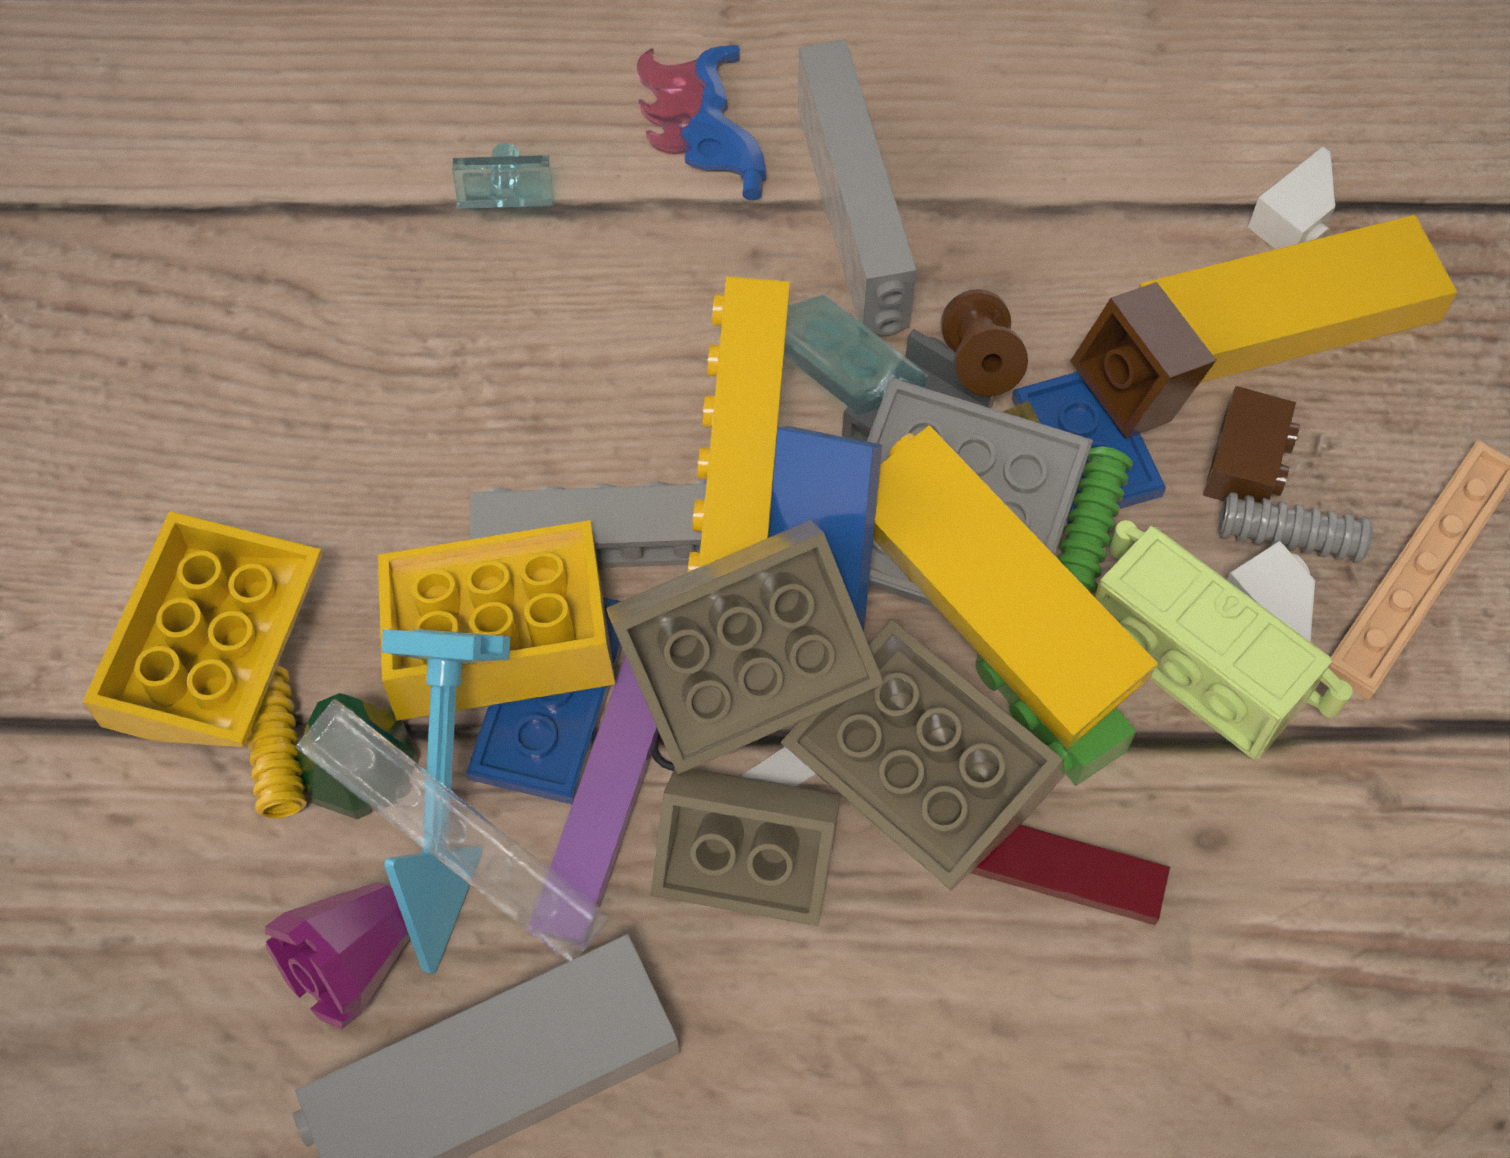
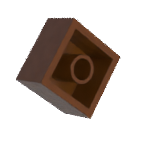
(1142, 359)

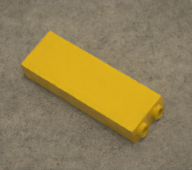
(1313, 295)
(1004, 589)

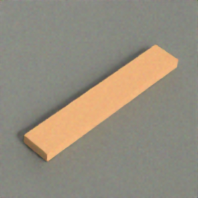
(1422, 570)

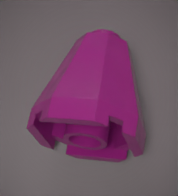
(339, 949)

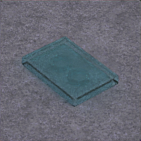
(844, 354)

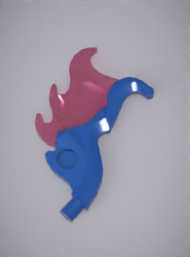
(692, 116)

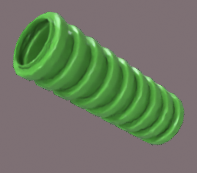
(1094, 514)

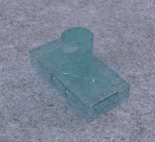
(503, 179)

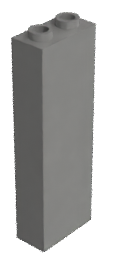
(855, 188)
(495, 1064)

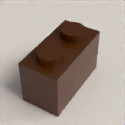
(1252, 446)

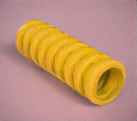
(274, 753)

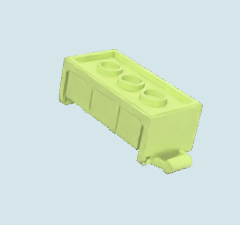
(1214, 642)

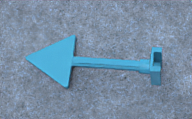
(424, 886)

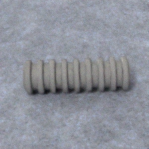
(1295, 527)

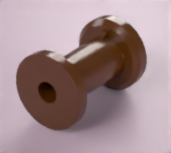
(987, 352)

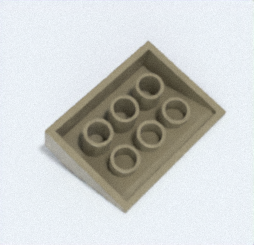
(745, 645)
(929, 759)

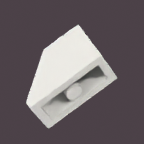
(1297, 205)
(1280, 585)

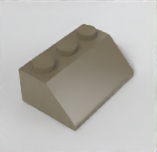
(745, 845)

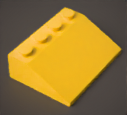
(520, 585)
(201, 634)

